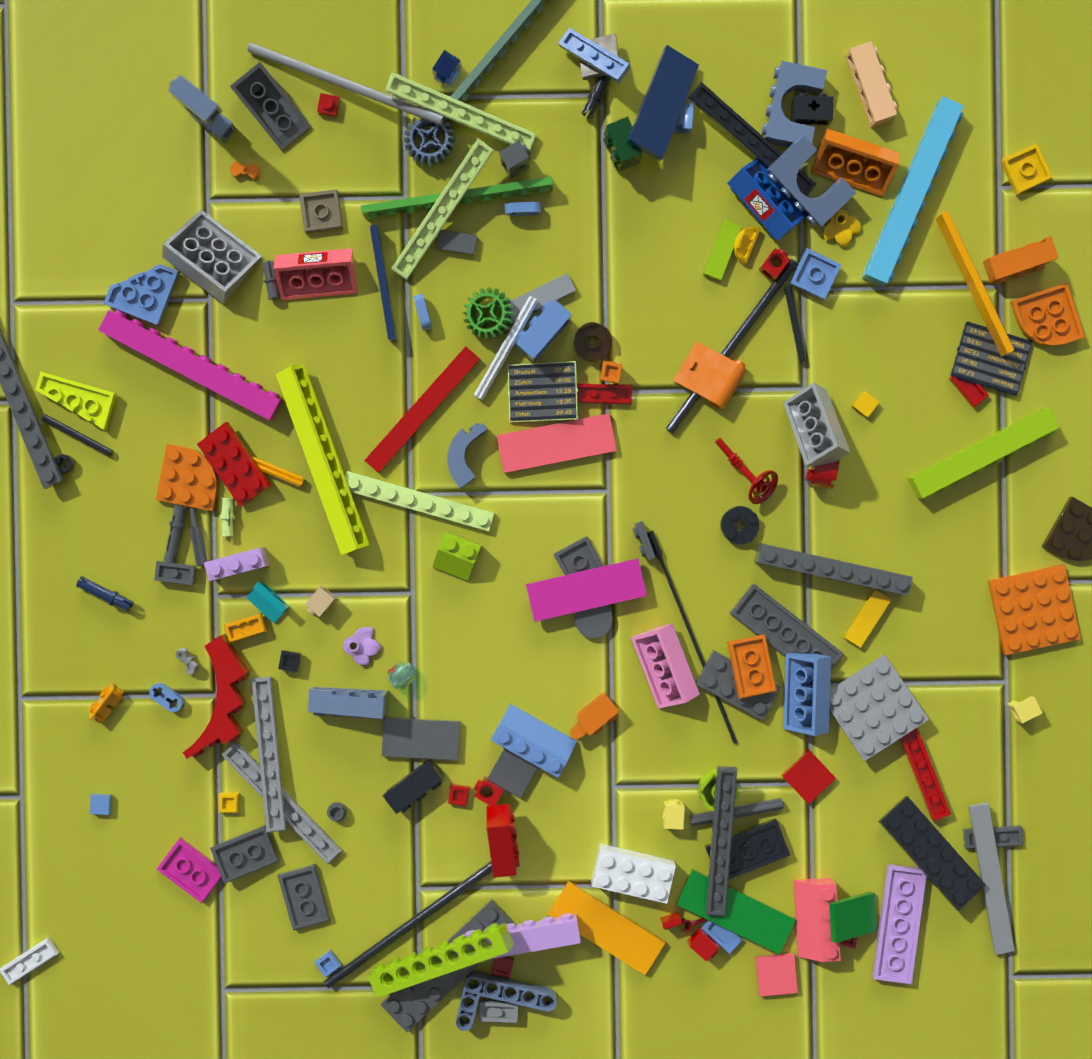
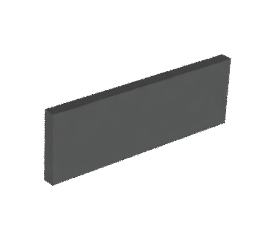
(780, 626)

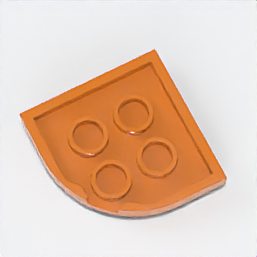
(1048, 316)
(187, 479)

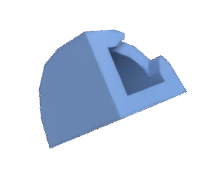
(685, 120)

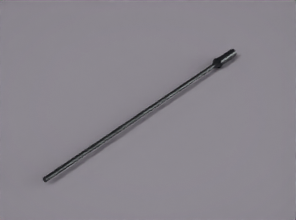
(658, 553)

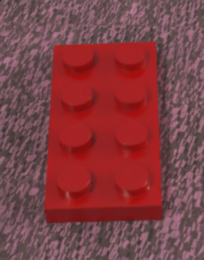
(234, 464)

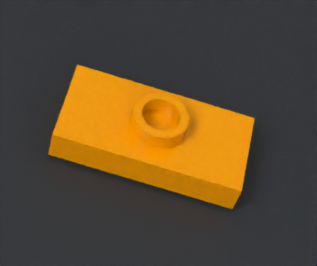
(245, 628)

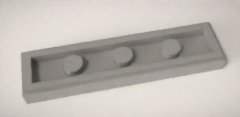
(552, 290)

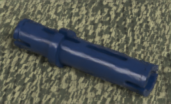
(111, 597)

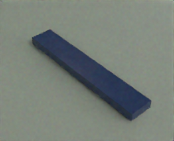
(383, 283)

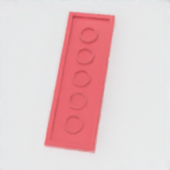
(556, 443)

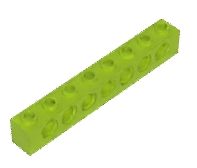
(384, 984)

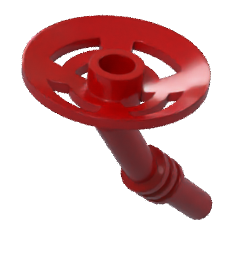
(757, 482)

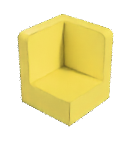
(1025, 709)

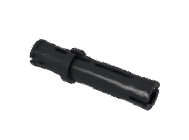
(596, 96)

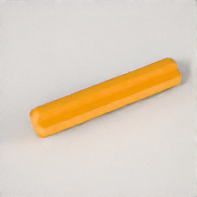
(279, 473)

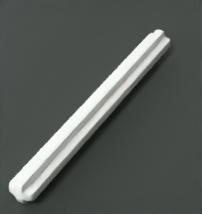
(506, 347)

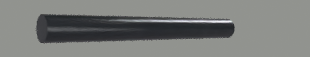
(795, 324)
(77, 435)

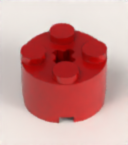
(823, 475)

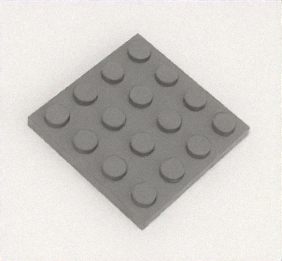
(875, 708)

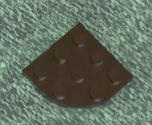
(1072, 532)

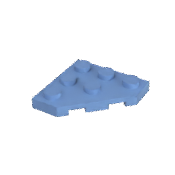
(144, 293)

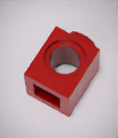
(771, 271)
(488, 799)
(703, 944)

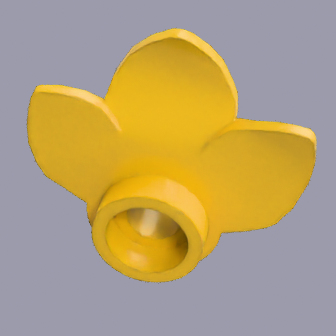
(842, 230)

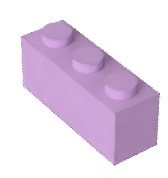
(236, 564)

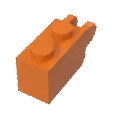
(594, 716)

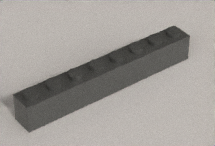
(833, 569)

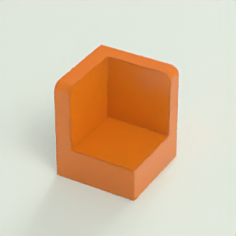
(611, 372)

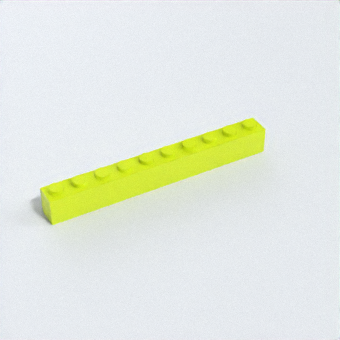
(322, 459)

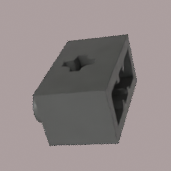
(515, 158)

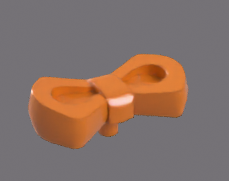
(238, 169)

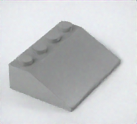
(210, 256)

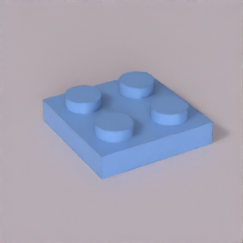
(815, 274)

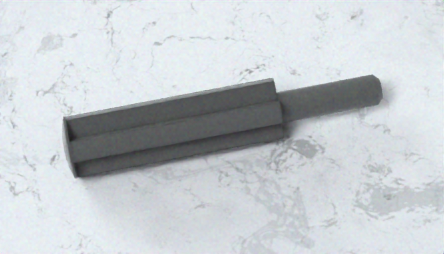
(197, 540)

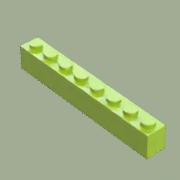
(986, 451)

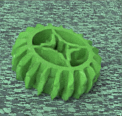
(493, 308)

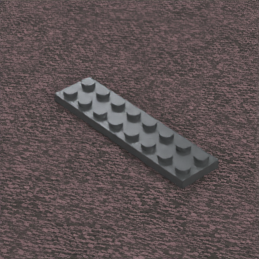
(414, 1002)

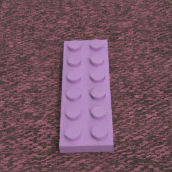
(899, 924)

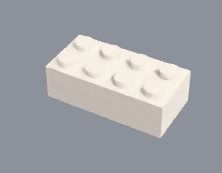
(633, 873)

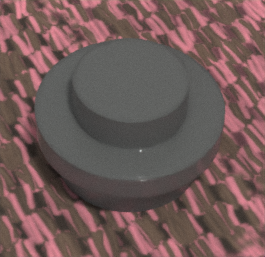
(337, 811)

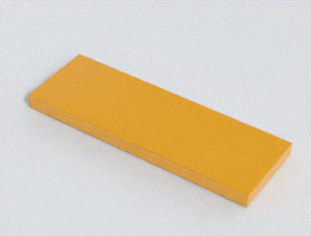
(608, 928)

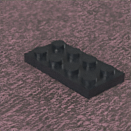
(755, 848)

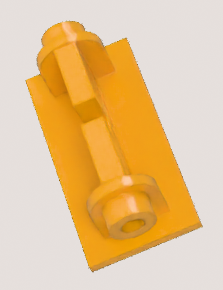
(100, 709)

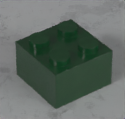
(623, 153)

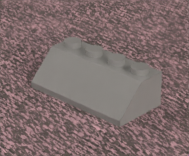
(816, 426)

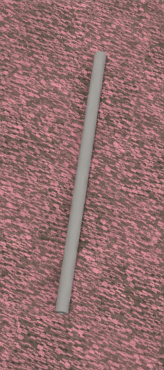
(346, 84)

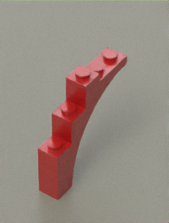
(228, 669)

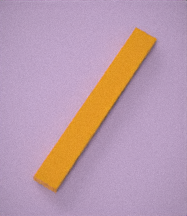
(974, 283)

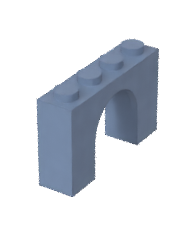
(790, 78)
(201, 108)
(785, 172)

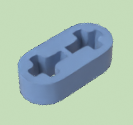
(523, 209)
(422, 312)
(164, 701)

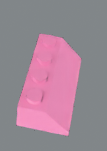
(665, 666)

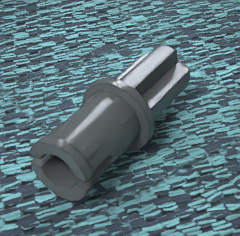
(270, 280)

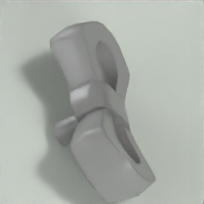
(183, 655)

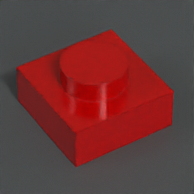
(328, 105)

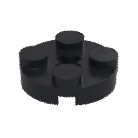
(748, 518)

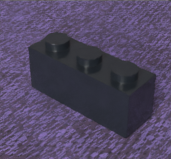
(413, 786)

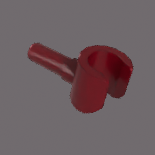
(689, 924)

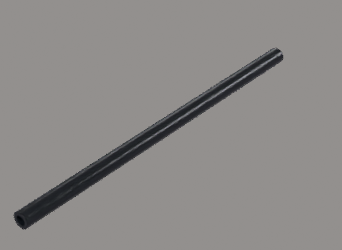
(737, 338)
(408, 925)

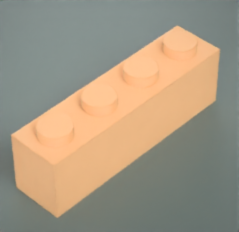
(871, 84)

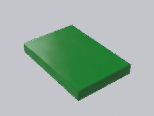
(852, 917)

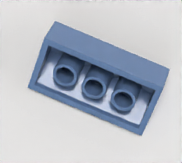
(807, 693)
(533, 740)

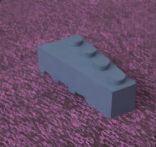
(348, 702)

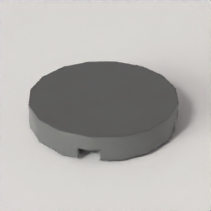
(594, 621)

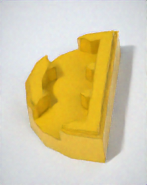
(745, 242)

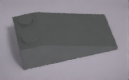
(270, 106)

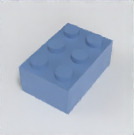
(543, 330)

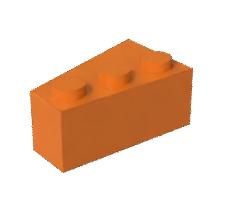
(1020, 260)

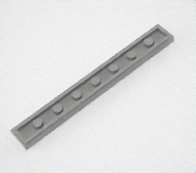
(268, 754)
(294, 814)
(991, 876)

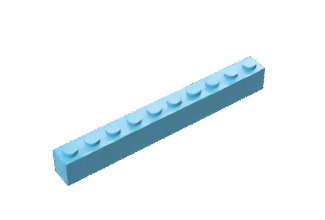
(912, 191)

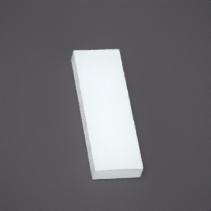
(29, 961)

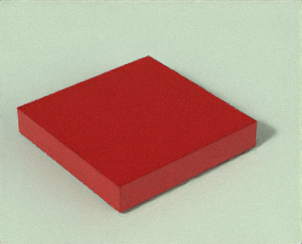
(808, 776)

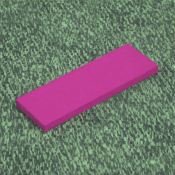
(586, 589)

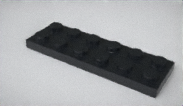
(932, 853)

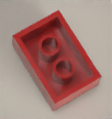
(502, 840)

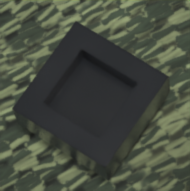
(289, 661)

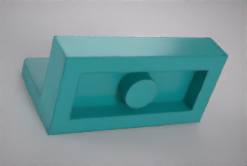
(267, 601)

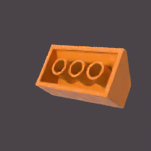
(857, 161)

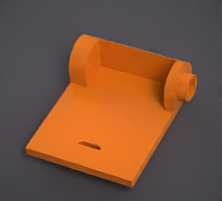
(712, 377)

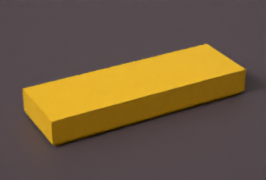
(867, 618)

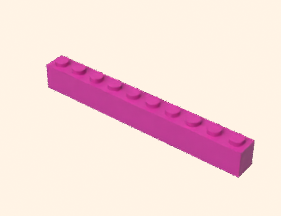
(194, 367)

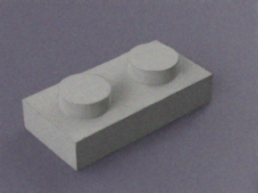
(498, 1011)

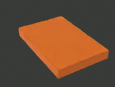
(751, 666)

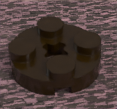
(598, 332)

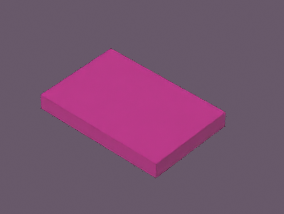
(190, 870)

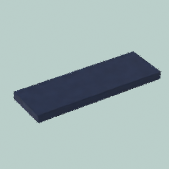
(663, 103)

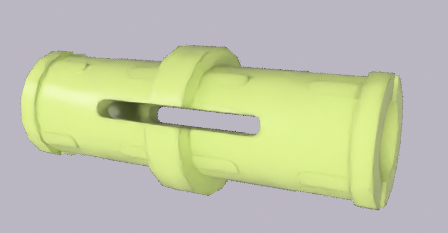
(227, 516)

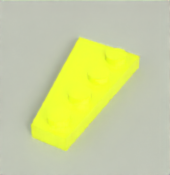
(85, 400)

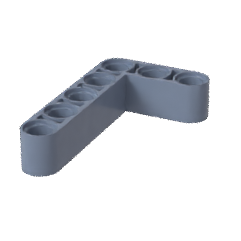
(500, 993)

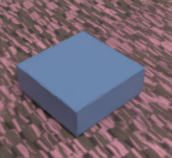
(100, 804)
(328, 963)

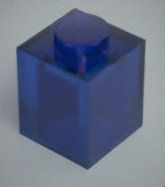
(446, 68)

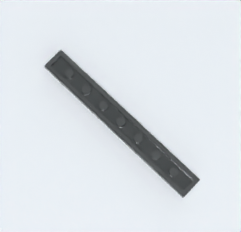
(721, 840)

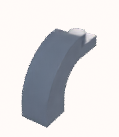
(457, 454)

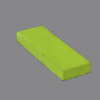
(722, 250)

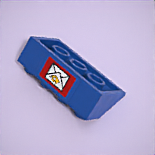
(766, 199)

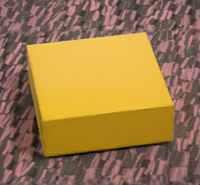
(865, 404)
(228, 802)

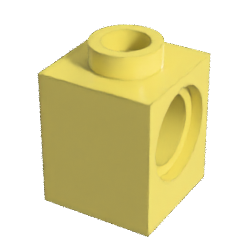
(673, 814)

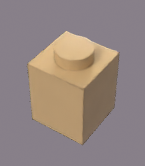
(320, 601)

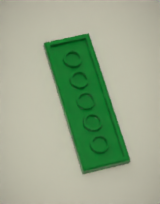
(743, 914)

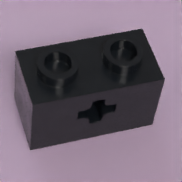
(804, 115)

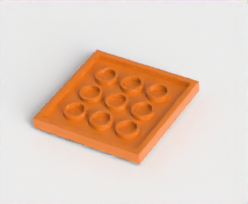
(1034, 609)

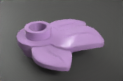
(364, 645)

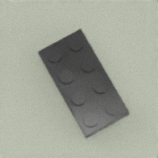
(719, 679)

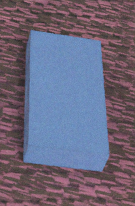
(723, 936)

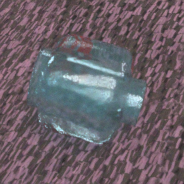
(401, 675)

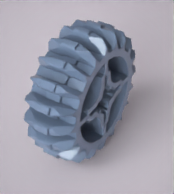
(425, 147)

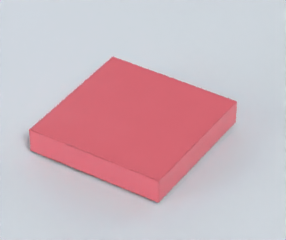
(776, 974)

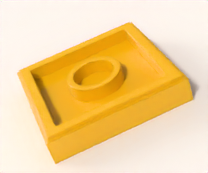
(1026, 169)

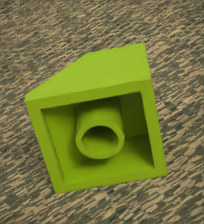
(456, 555)

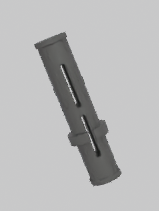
(176, 526)

